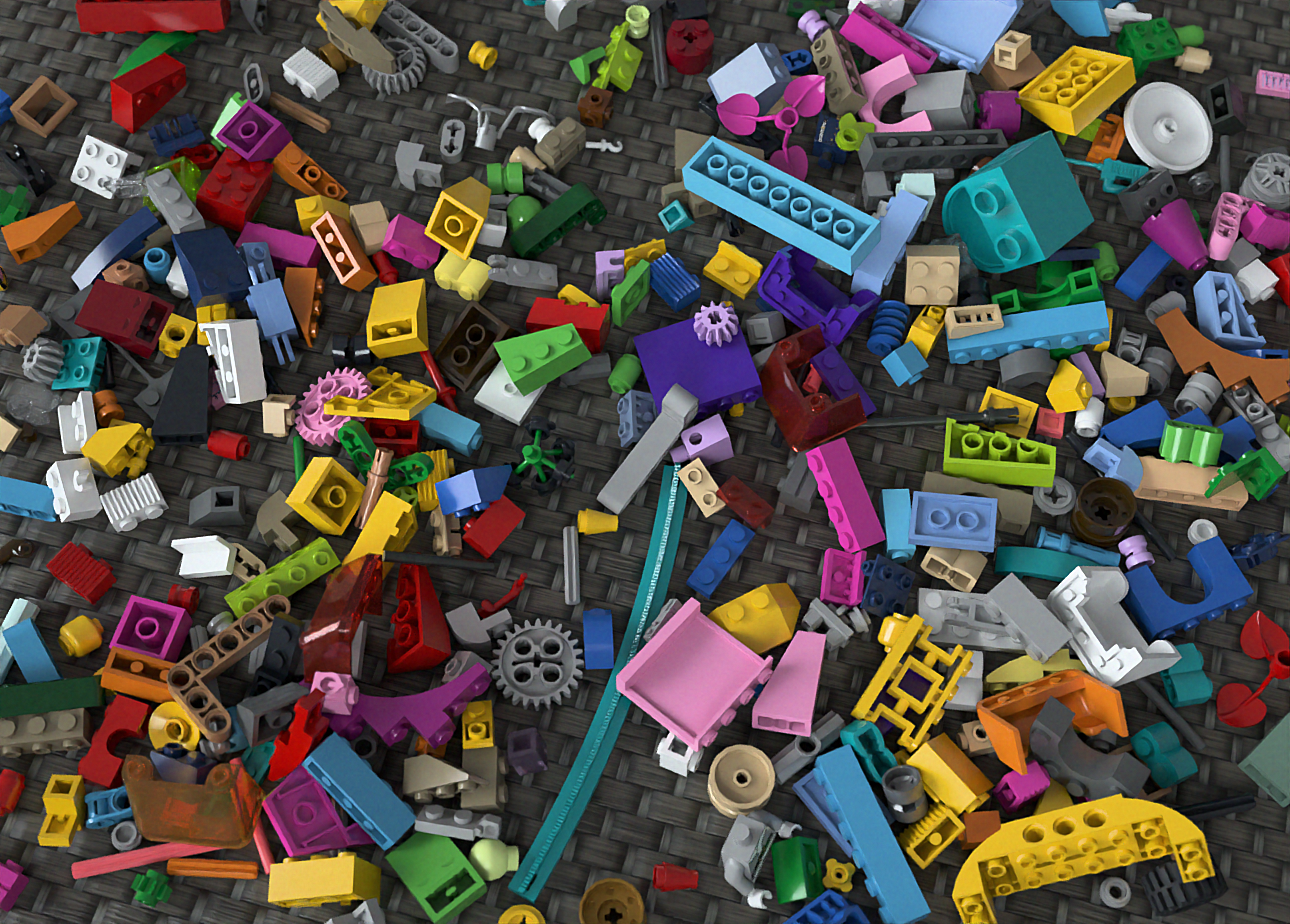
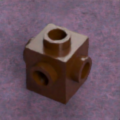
(596, 107)

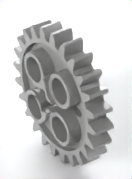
(537, 689)

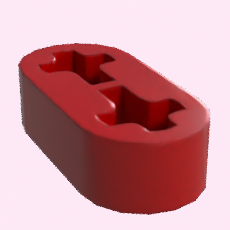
(198, 154)

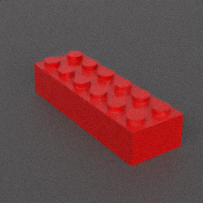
(152, 15)

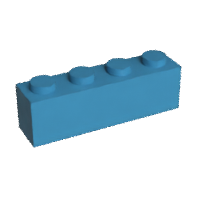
(360, 791)

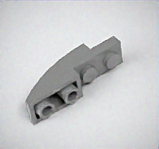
(1268, 432)

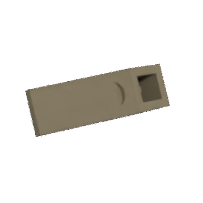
(433, 777)

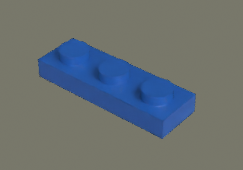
(720, 559)

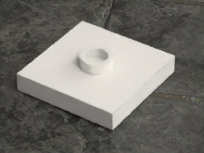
(504, 398)

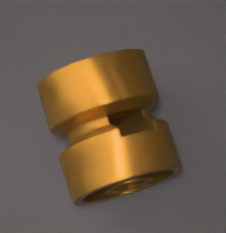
(336, 58)

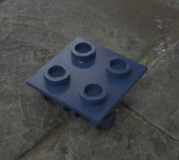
(168, 145)
(1257, 550)
(886, 587)

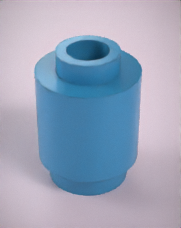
(158, 264)

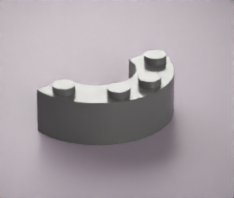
(1077, 765)

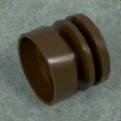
(1103, 512)

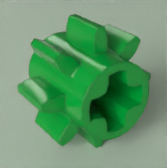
(151, 888)

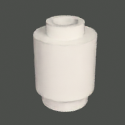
(1089, 421)

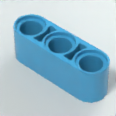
(27, 499)
(31, 652)

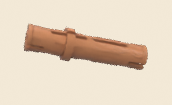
(376, 478)

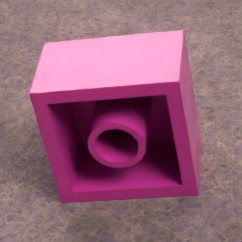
(152, 629)

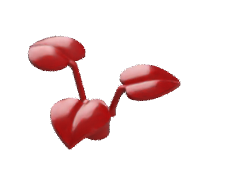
(1258, 639)

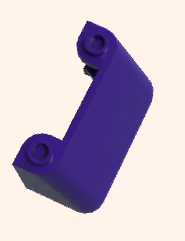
(815, 299)

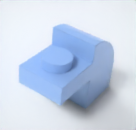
(1116, 463)

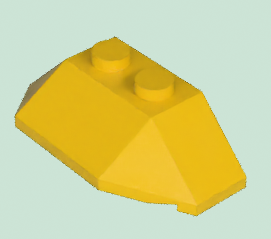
(760, 617)

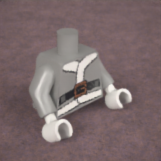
(748, 848)

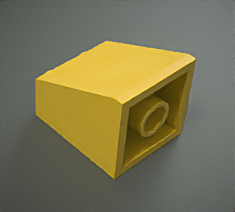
(459, 216)

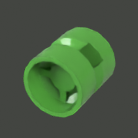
(505, 178)

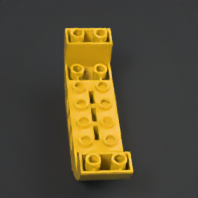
(1075, 844)

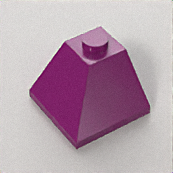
(254, 133)

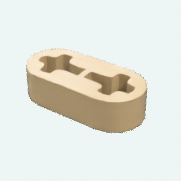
(248, 560)

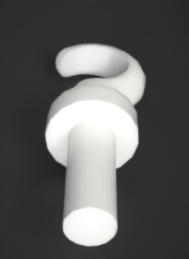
(603, 146)

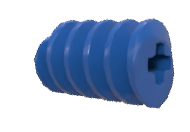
(888, 327)

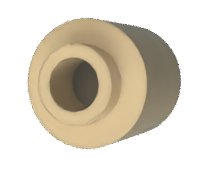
(1193, 60)

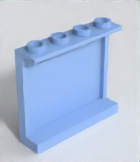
(962, 29)

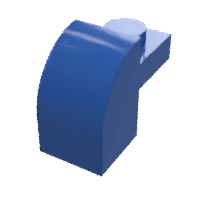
(598, 639)

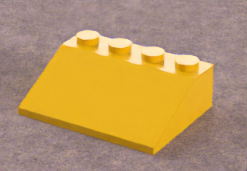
(1077, 88)

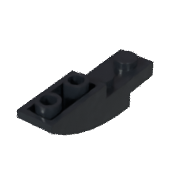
(280, 656)

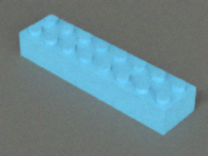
(782, 205)

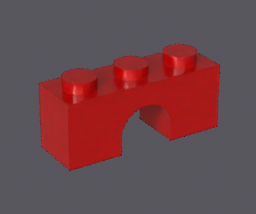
(122, 720)

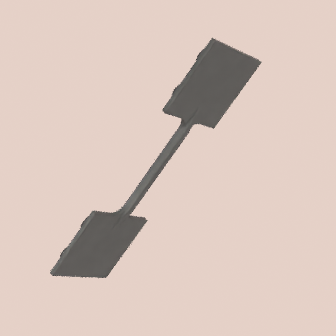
(65, 316)

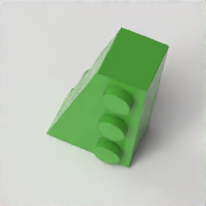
(542, 356)

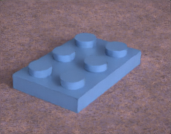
(953, 521)
(814, 798)

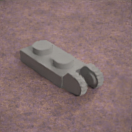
(523, 272)
(977, 616)

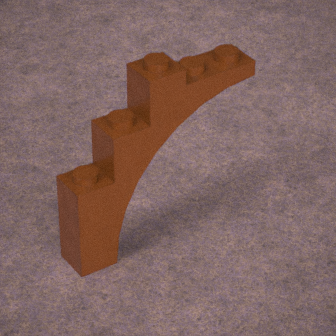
(1233, 369)

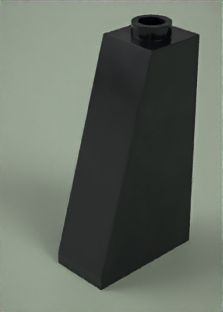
(187, 403)

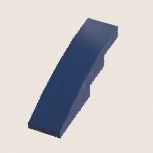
(117, 245)

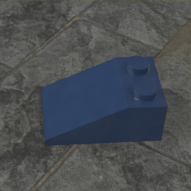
(211, 267)

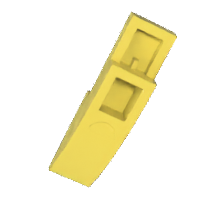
(1027, 670)

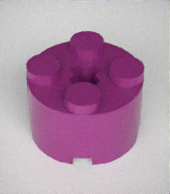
(999, 111)

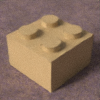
(931, 274)

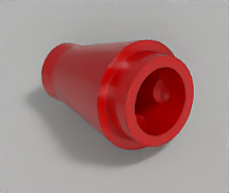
(673, 877)

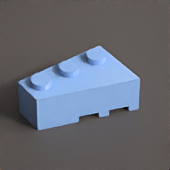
(1222, 313)

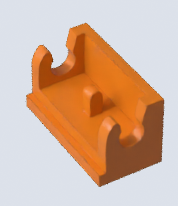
(1107, 140)

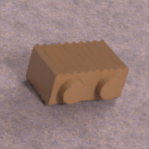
(20, 325)

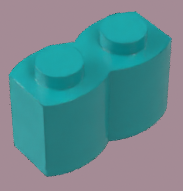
(1185, 680)
(868, 749)
(1163, 754)

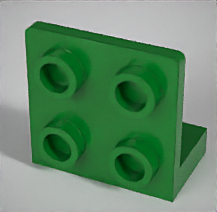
(1147, 43)
(1255, 469)

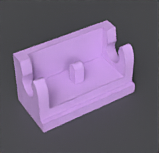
(608, 271)

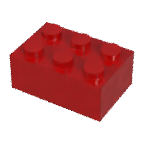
(234, 190)

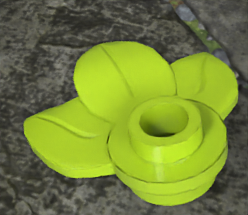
(853, 132)

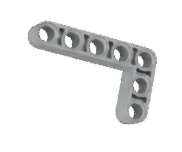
(435, 46)
(677, 412)

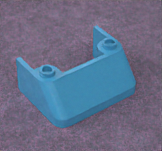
(1086, 16)

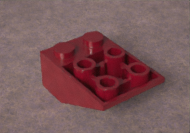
(125, 316)

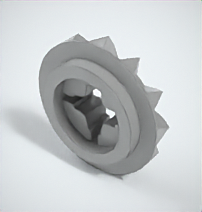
(1063, 490)

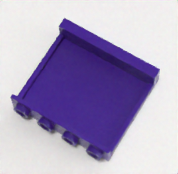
(711, 374)

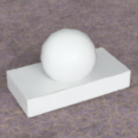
(1122, 15)

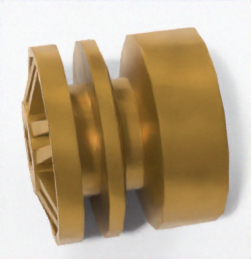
(611, 898)

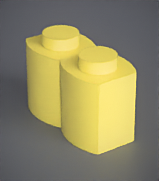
(466, 277)

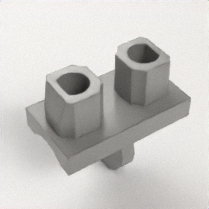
(831, 621)

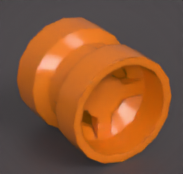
(106, 407)

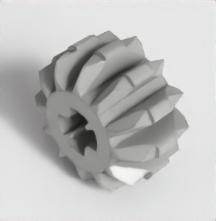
(43, 360)

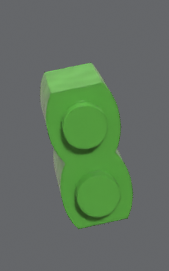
(1191, 442)

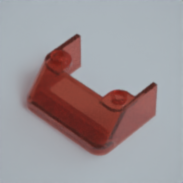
(808, 419)
(348, 595)

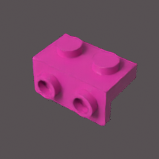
(842, 578)

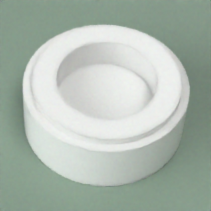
(1201, 531)

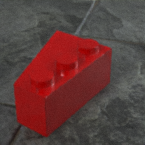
(145, 90)
(590, 322)

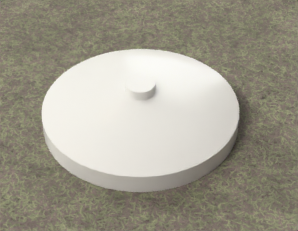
(1167, 128)

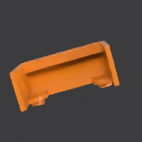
(1010, 714)

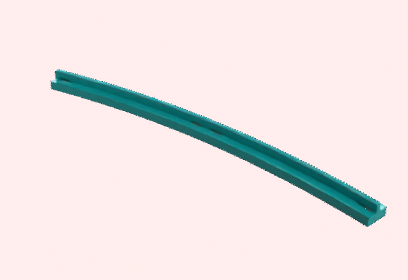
(613, 708)

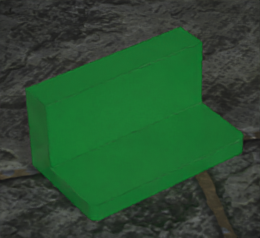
(797, 870)

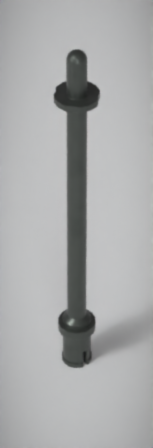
(988, 417)

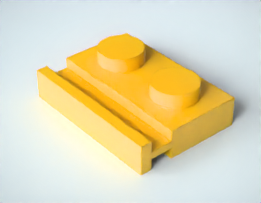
(1001, 399)

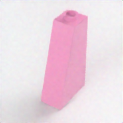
(792, 690)

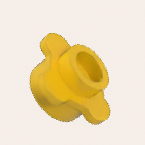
(843, 883)

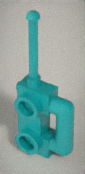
(1114, 169)

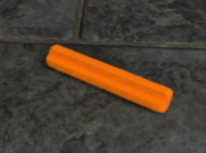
(212, 868)

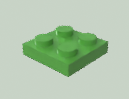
(630, 292)

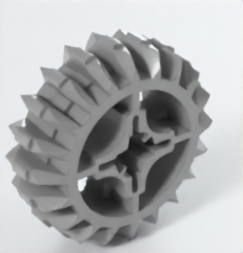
(409, 67)

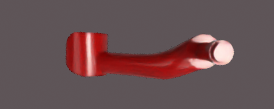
(489, 609)

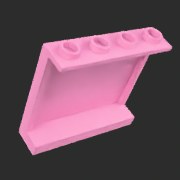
(693, 676)

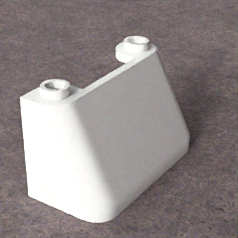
(1102, 630)

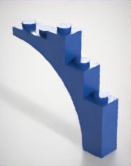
(1146, 425)

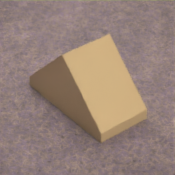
(1121, 377)

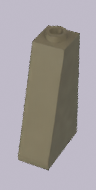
(689, 143)

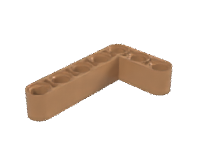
(222, 660)

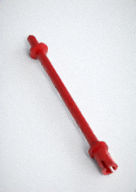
(445, 395)

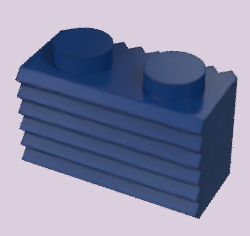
(674, 282)

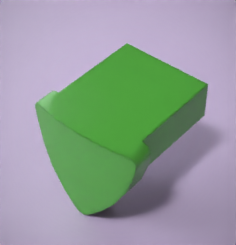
(580, 64)

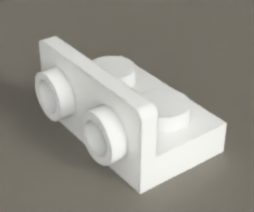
(77, 423)

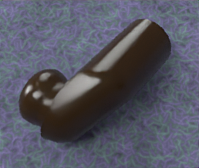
(16, 548)

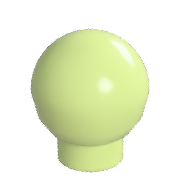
(493, 858)

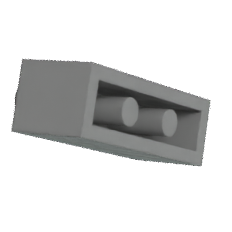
(173, 203)
(1026, 619)

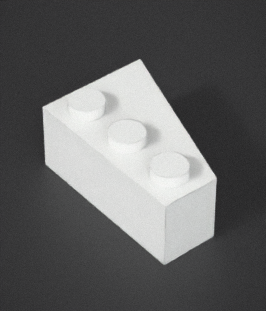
(237, 358)

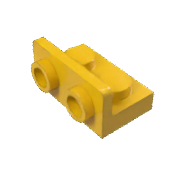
(734, 270)

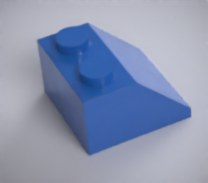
(472, 490)

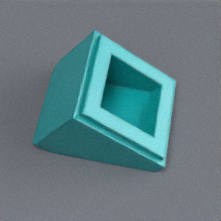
(676, 217)

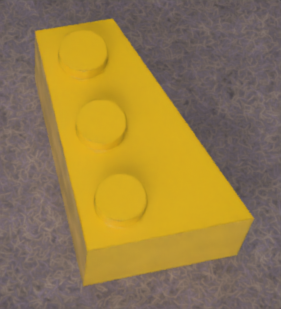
(323, 881)

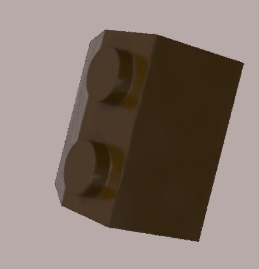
(468, 347)

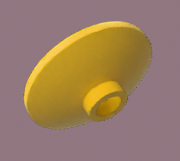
(165, 727)

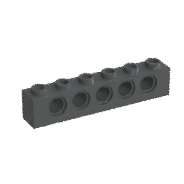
(929, 149)

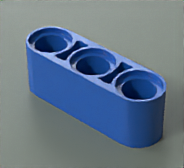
(1143, 271)

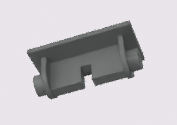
(545, 185)

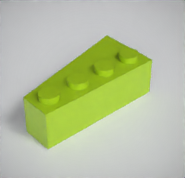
(996, 457)

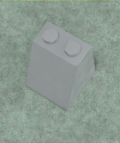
(945, 98)

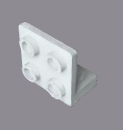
(102, 162)

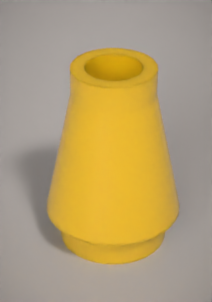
(596, 522)

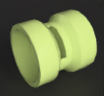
(638, 18)

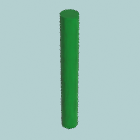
(299, 457)

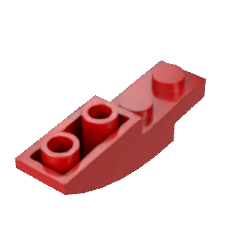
(301, 737)

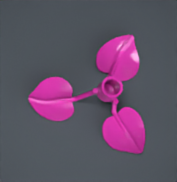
(806, 98)

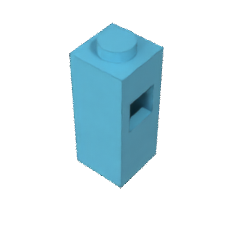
(450, 429)
(895, 522)

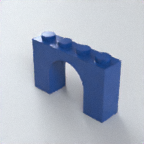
(1162, 616)

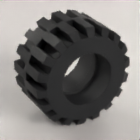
(1172, 896)

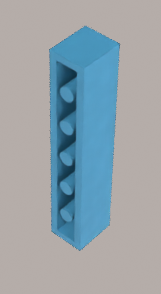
(1042, 329)
(870, 837)

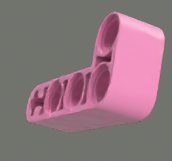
(1225, 223)

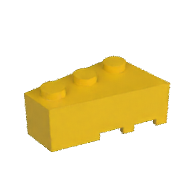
(387, 529)

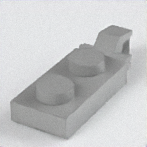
(457, 823)

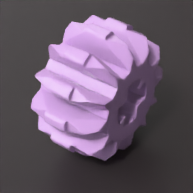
(706, 324)

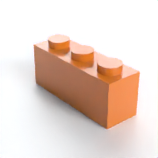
(343, 251)
(138, 675)

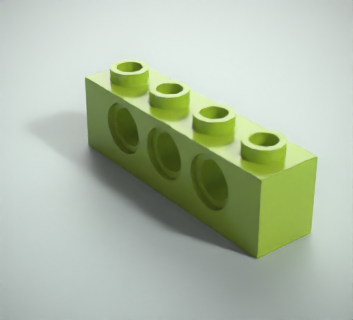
(284, 577)

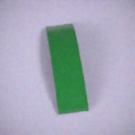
(155, 46)

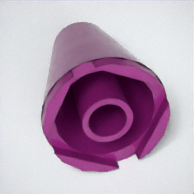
(1178, 235)

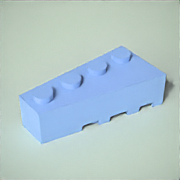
(897, 228)

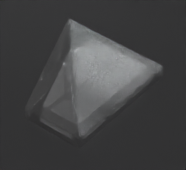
(128, 186)

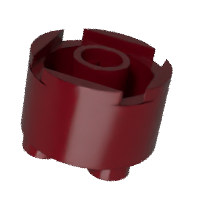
(689, 46)

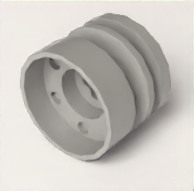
(1269, 181)

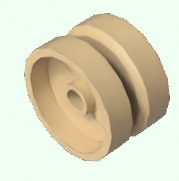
(743, 764)

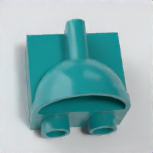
(1017, 207)

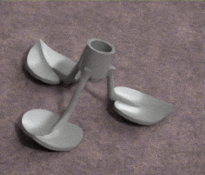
(487, 133)

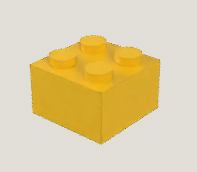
(327, 495)

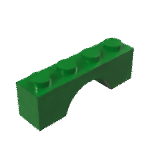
(1049, 277)
(1078, 288)

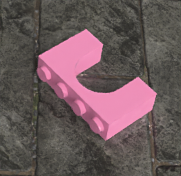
(884, 83)

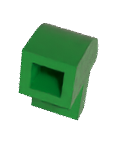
(13, 206)

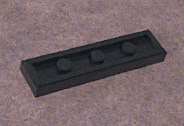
(758, 139)

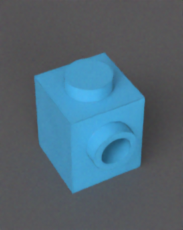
(905, 364)

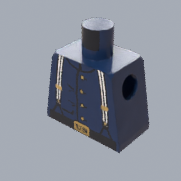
(825, 143)

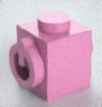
(339, 690)

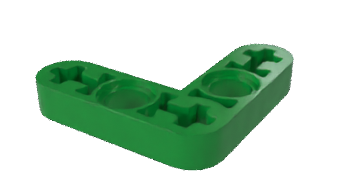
(354, 433)

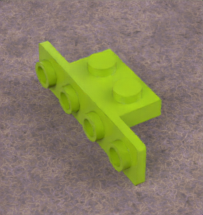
(620, 61)

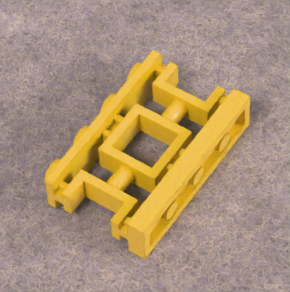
(894, 671)

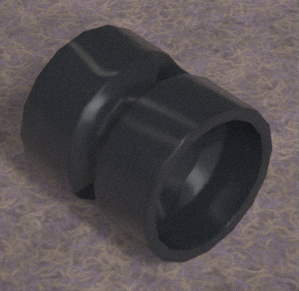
(974, 292)
(341, 349)

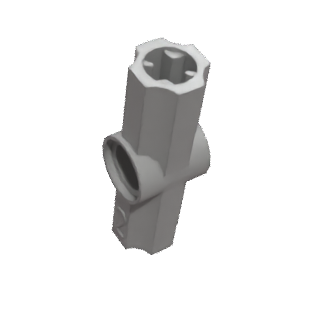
(793, 759)

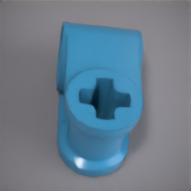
(107, 808)

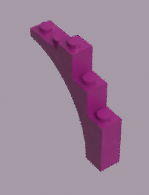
(426, 712)

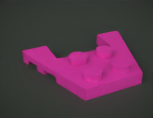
(307, 817)

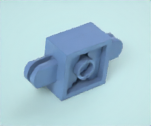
(273, 311)

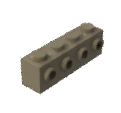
(842, 81)
(46, 732)

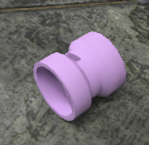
(813, 25)
(1136, 552)

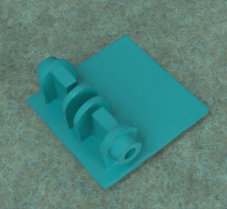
(81, 364)

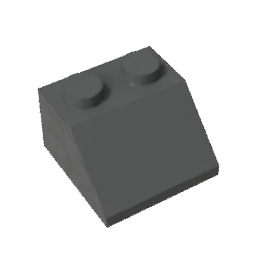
(269, 713)

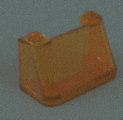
(209, 815)

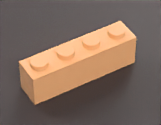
(1186, 485)

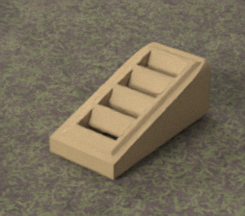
(964, 329)

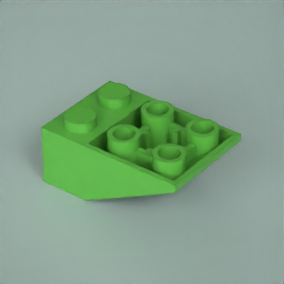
(437, 875)

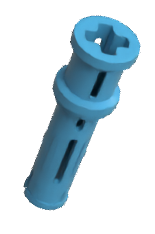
(1063, 543)

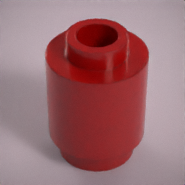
(229, 444)
(10, 790)

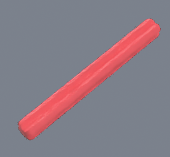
(135, 858)

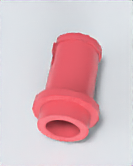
(812, 381)

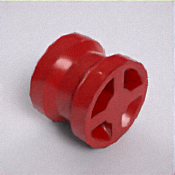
(184, 597)

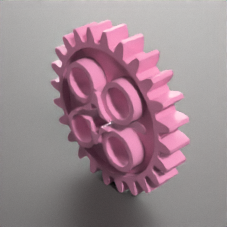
(311, 420)

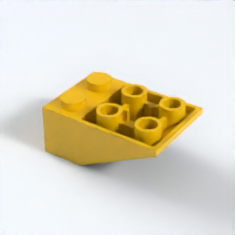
(398, 319)

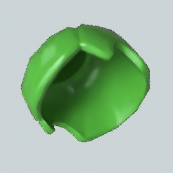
(521, 211)

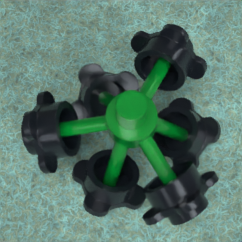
(531, 454)

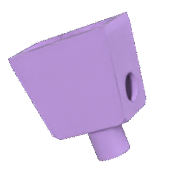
(705, 440)

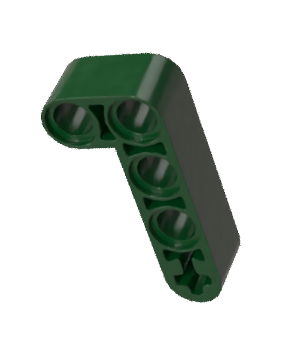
(557, 220)
(51, 695)

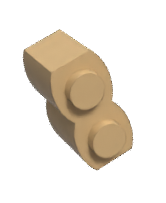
(370, 225)
(957, 566)

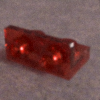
(745, 503)

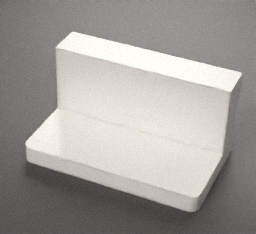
(205, 556)

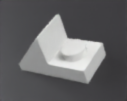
(493, 228)

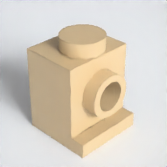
(1012, 49)
(278, 414)
(970, 742)

